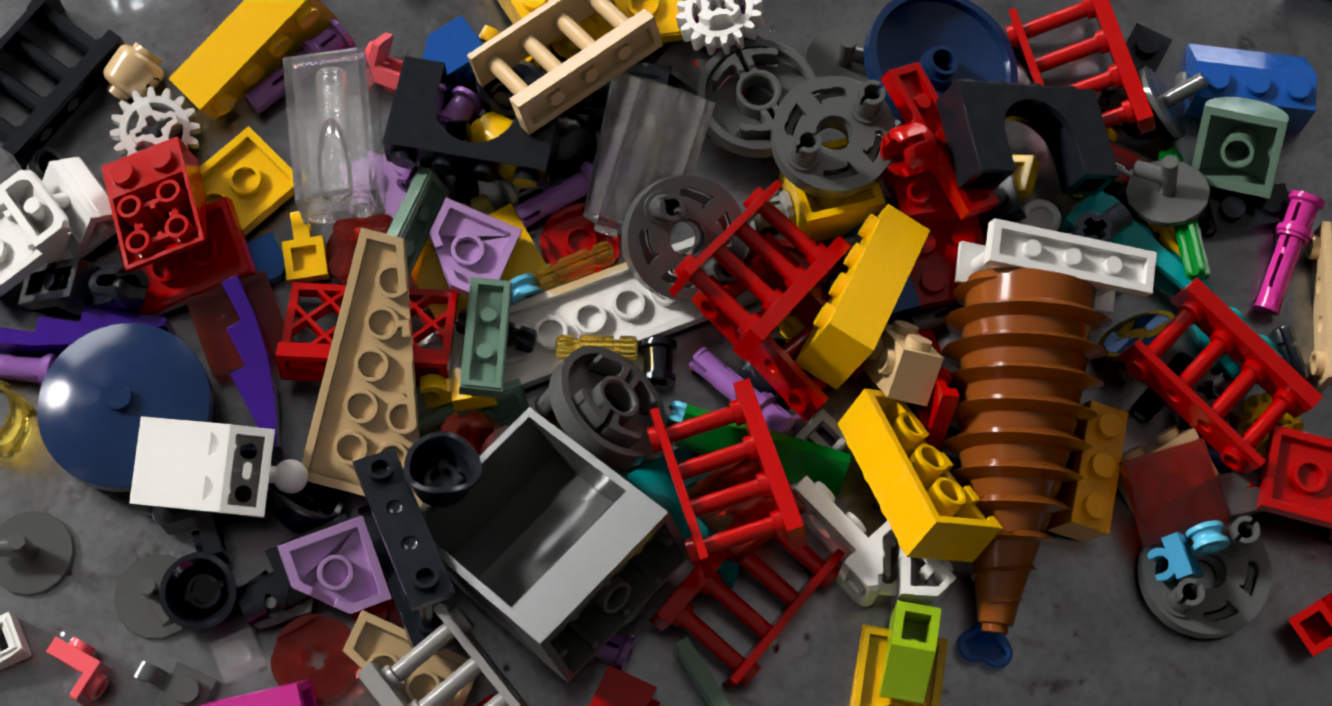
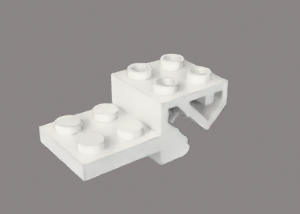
(50, 218)
(869, 558)

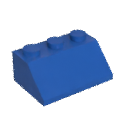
(1260, 76)

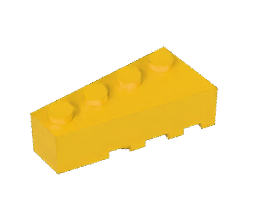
(247, 51)
(863, 296)
(914, 483)

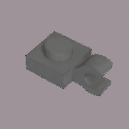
(181, 687)

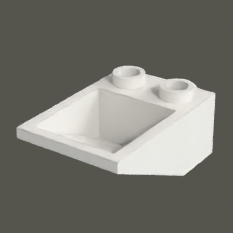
(201, 467)

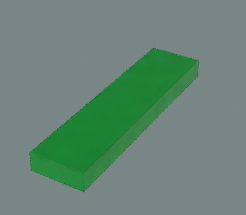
(795, 454)

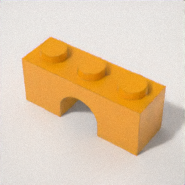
(1094, 495)

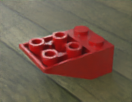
(156, 202)

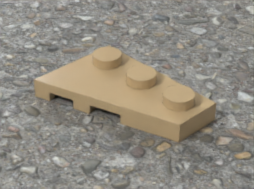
(386, 643)

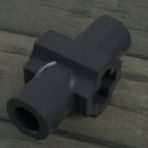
(1104, 225)

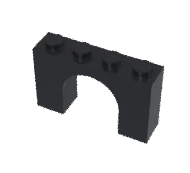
(1062, 116)
(417, 138)

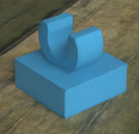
(1179, 556)

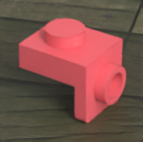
(384, 67)
(79, 657)

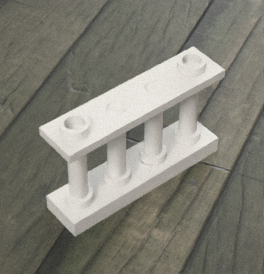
(1101, 263)

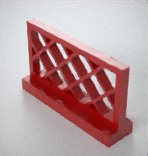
(309, 360)

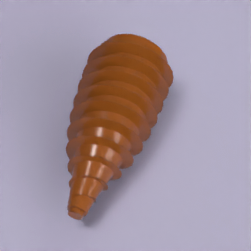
(1018, 413)

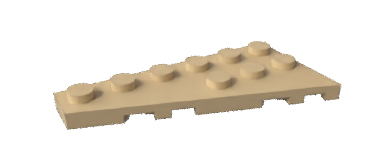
(370, 372)

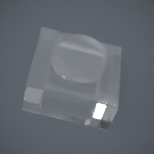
(238, 656)

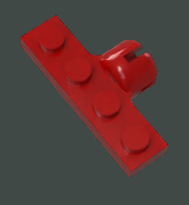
(922, 141)

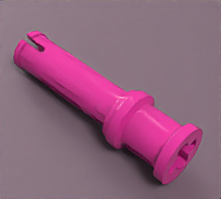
(1292, 235)

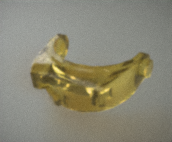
(17, 424)

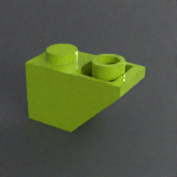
(910, 652)

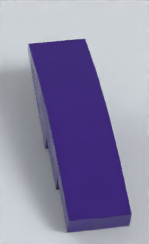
(57, 334)
(256, 378)

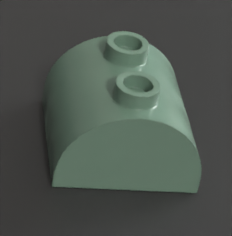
(1240, 144)

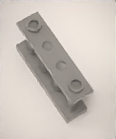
(387, 681)

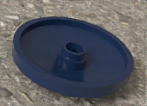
(947, 40)
(104, 386)

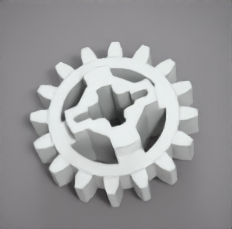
(719, 23)
(169, 123)

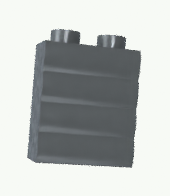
(555, 543)

